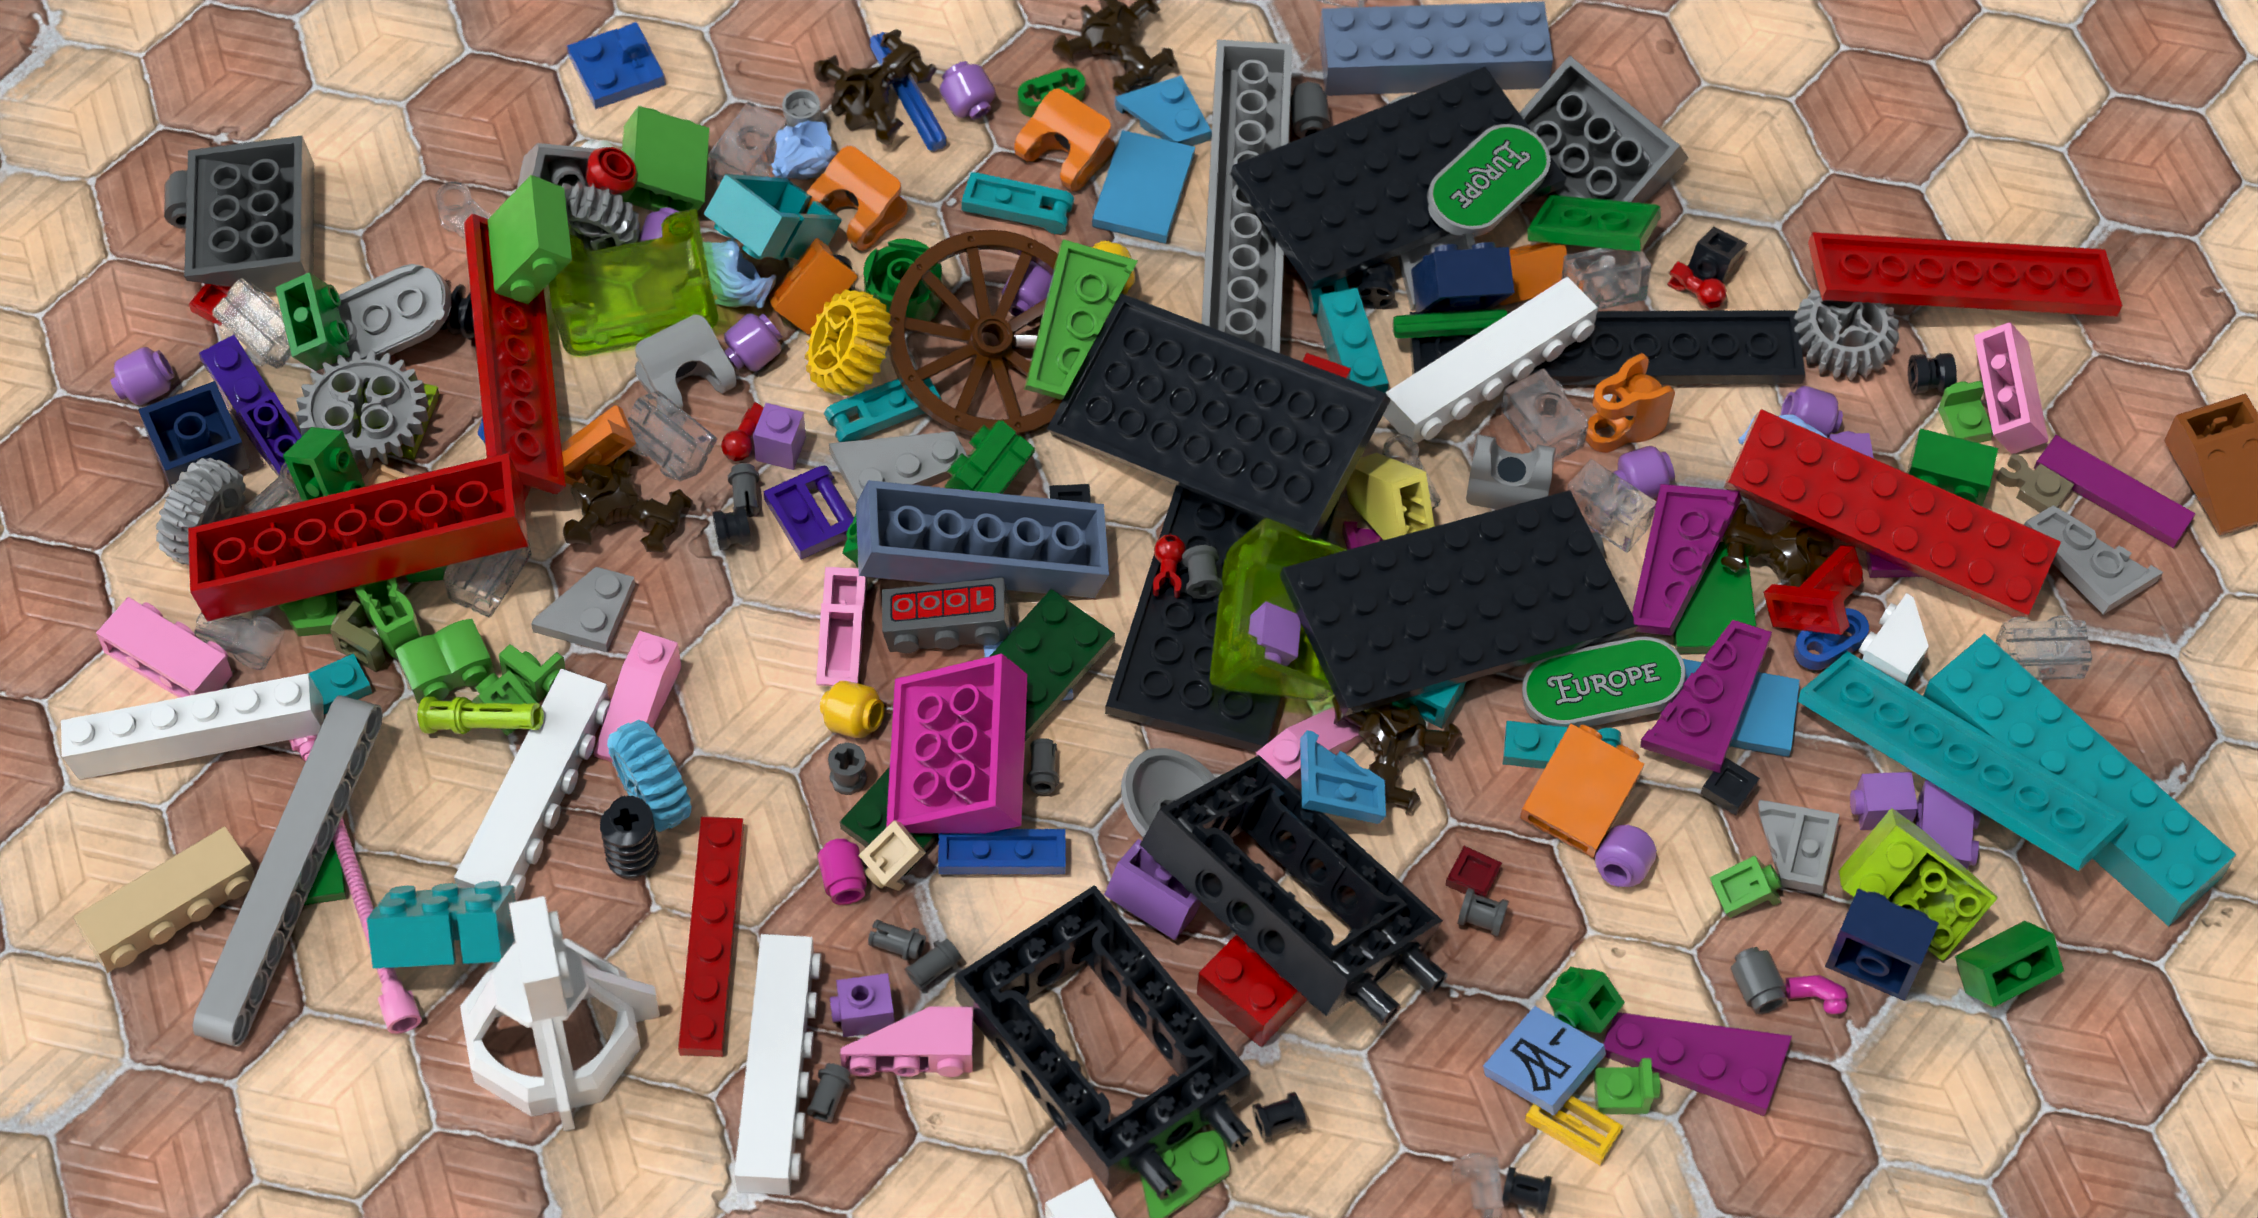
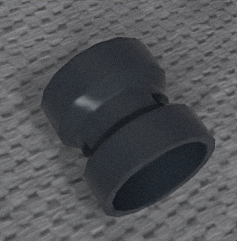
(1931, 372)

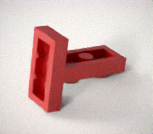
(1819, 600)

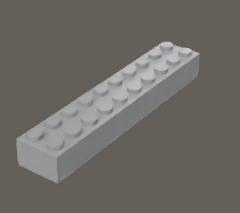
(1240, 253)

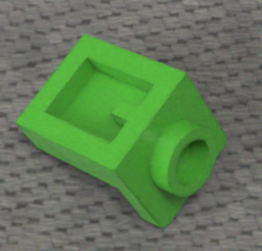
(1964, 412)
(529, 672)
(502, 690)
(1746, 886)
(1626, 1088)

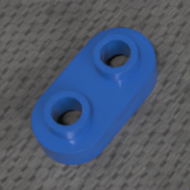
(1830, 645)

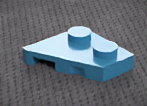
(1167, 111)
(1339, 784)

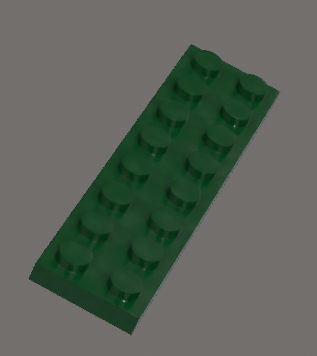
(1055, 649)

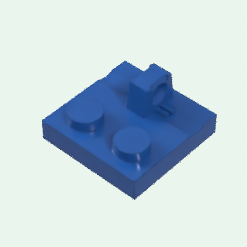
(616, 65)

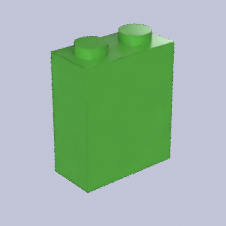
(668, 160)
(529, 239)

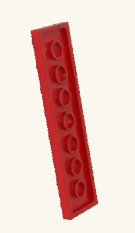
(1964, 274)
(514, 371)

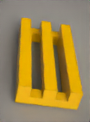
(1571, 1139)

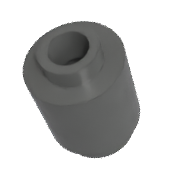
(1309, 109)
(175, 199)
(1759, 980)

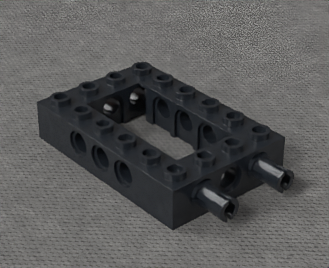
(1385, 917)
(1208, 1069)

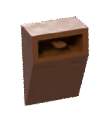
(2220, 459)

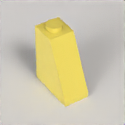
(1390, 496)

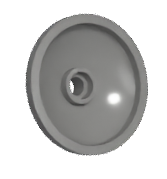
(1157, 780)

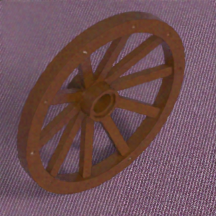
(996, 324)

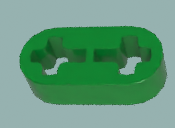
(1042, 85)

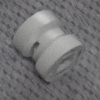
(801, 106)

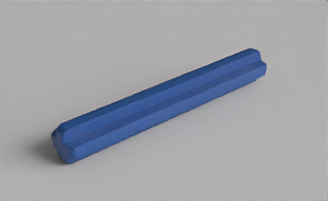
(913, 102)

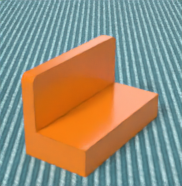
(1535, 269)
(811, 284)
(597, 444)

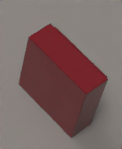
(1474, 872)

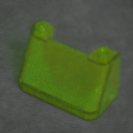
(633, 289)
(1249, 581)

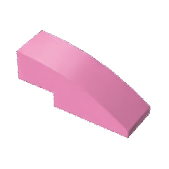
(841, 626)

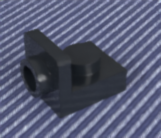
(1716, 255)

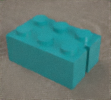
(769, 216)
(421, 925)

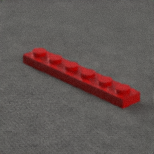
(711, 937)

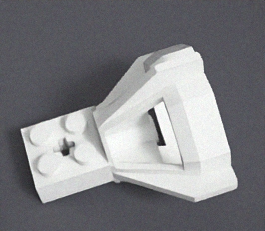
(540, 987)

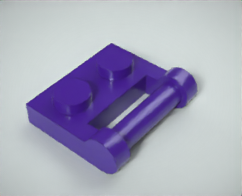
(802, 517)

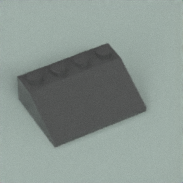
(1600, 138)
(250, 213)

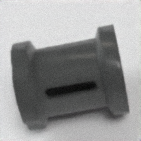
(1202, 571)
(847, 768)
(1483, 912)

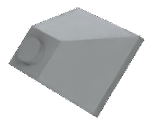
(556, 164)

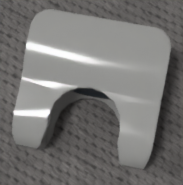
(681, 352)
(1508, 478)

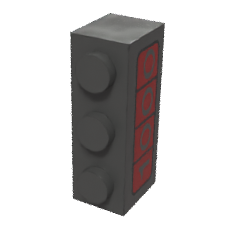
(946, 615)

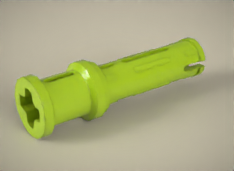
(463, 715)

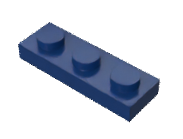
(1003, 852)

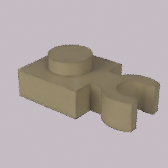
(2037, 487)

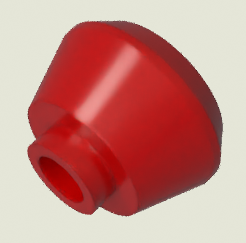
(611, 170)

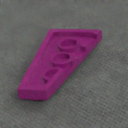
(1679, 548)
(1712, 700)
(1706, 1058)

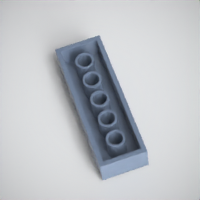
(1430, 44)
(979, 536)

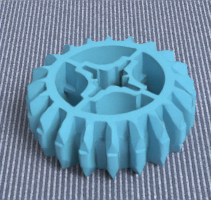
(649, 773)

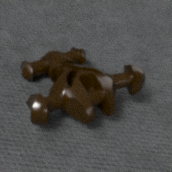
(1114, 33)
(865, 91)
(613, 499)
(1791, 550)
(1393, 735)

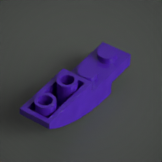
(251, 401)

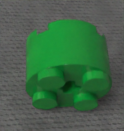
(887, 267)

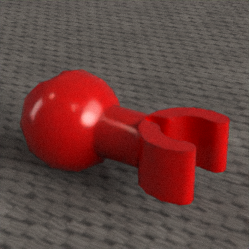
(1710, 292)
(738, 444)
(1169, 555)

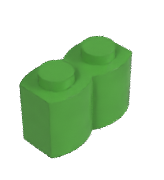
(389, 613)
(445, 660)

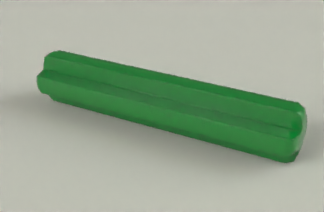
(1444, 323)

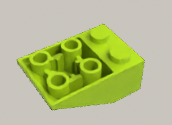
(1918, 875)

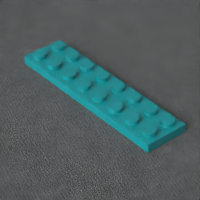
(1963, 760)

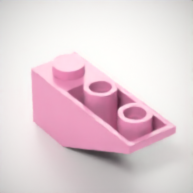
(923, 1042)

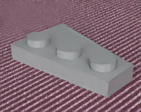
(900, 459)
(2095, 569)

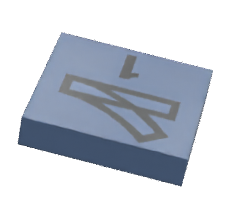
(1544, 1060)

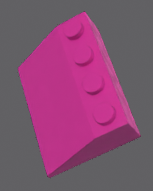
(959, 748)

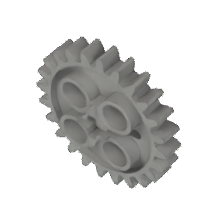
(398, 412)

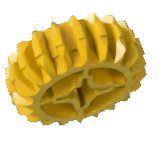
(848, 343)

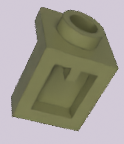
(353, 637)

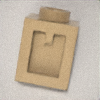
(891, 856)

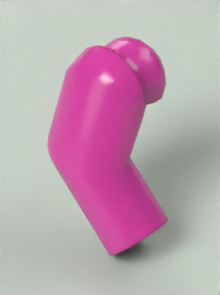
(1821, 987)

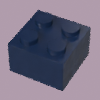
(1462, 278)
(191, 429)
(1881, 944)

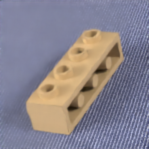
(166, 900)

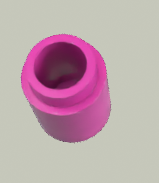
(842, 871)

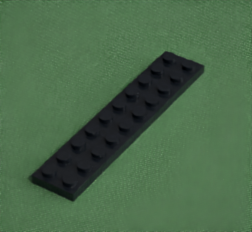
(1679, 347)

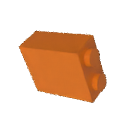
(1582, 789)

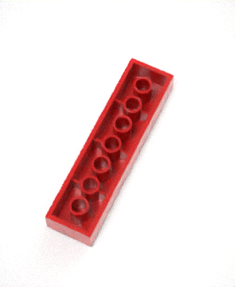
(1892, 514)
(357, 537)

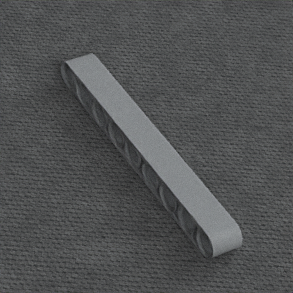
(287, 871)

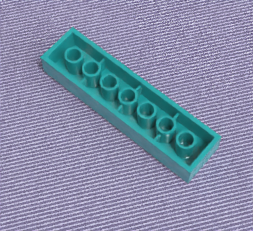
(2161, 851)

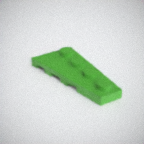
(1076, 307)

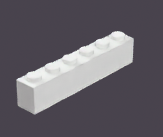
(1491, 361)
(192, 726)
(536, 784)
(775, 1065)

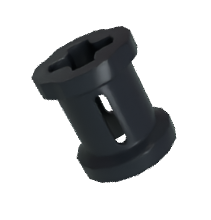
(1279, 1116)
(1526, 1190)

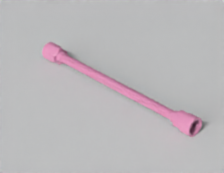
(396, 1002)

